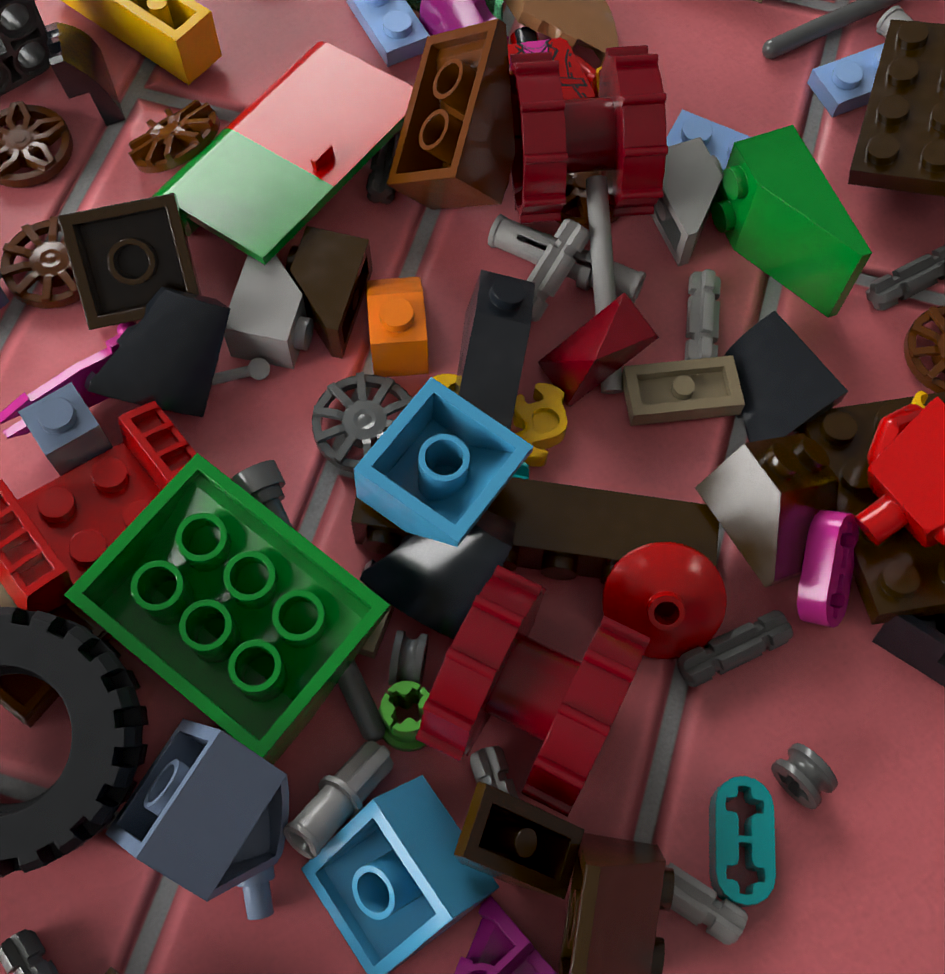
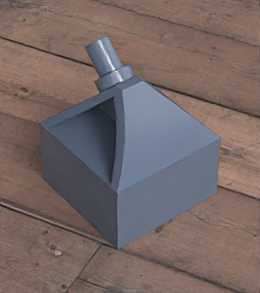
(209, 817)

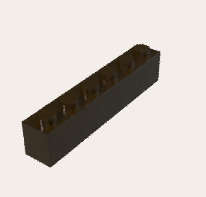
(570, 527)

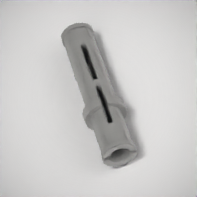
(511, 235)

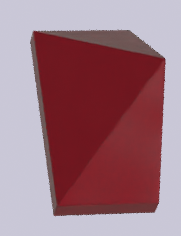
(598, 349)

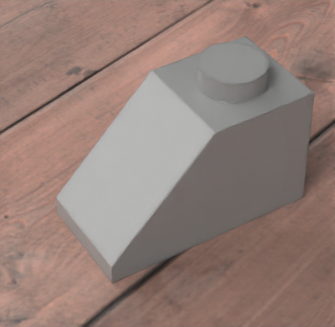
(688, 195)
(267, 315)

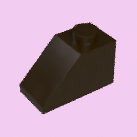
(333, 278)
(518, 842)

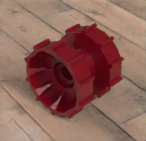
(612, 134)
(531, 686)

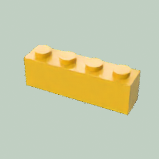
(168, 32)

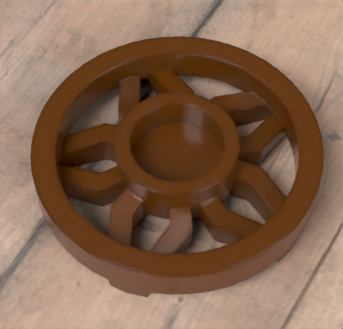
(27, 144)

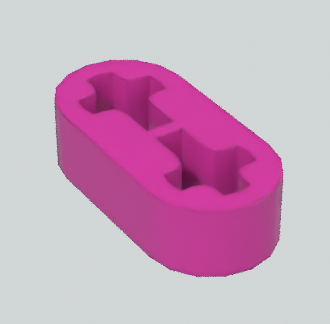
(827, 568)

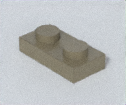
(682, 390)

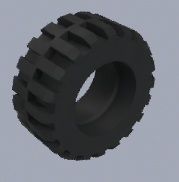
(104, 737)

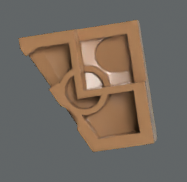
(577, 21)

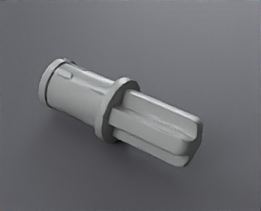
(338, 799)

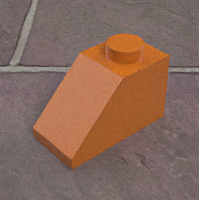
(397, 327)

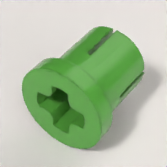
(404, 695)

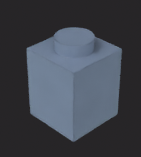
(65, 429)

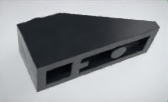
(495, 344)

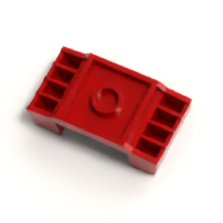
(71, 521)

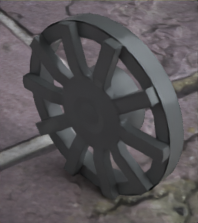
(361, 421)

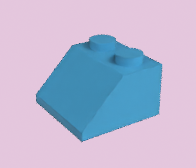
(439, 465)
(396, 877)

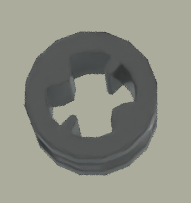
(408, 658)
(804, 775)

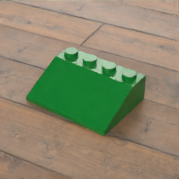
(230, 607)

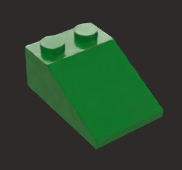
(789, 219)

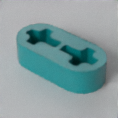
(757, 841)

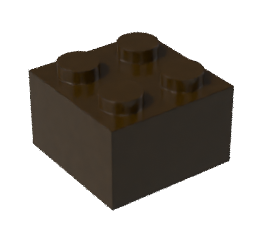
(126, 256)

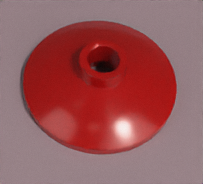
(666, 574)

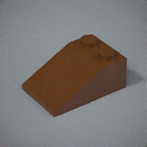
(458, 121)

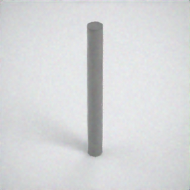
(602, 259)

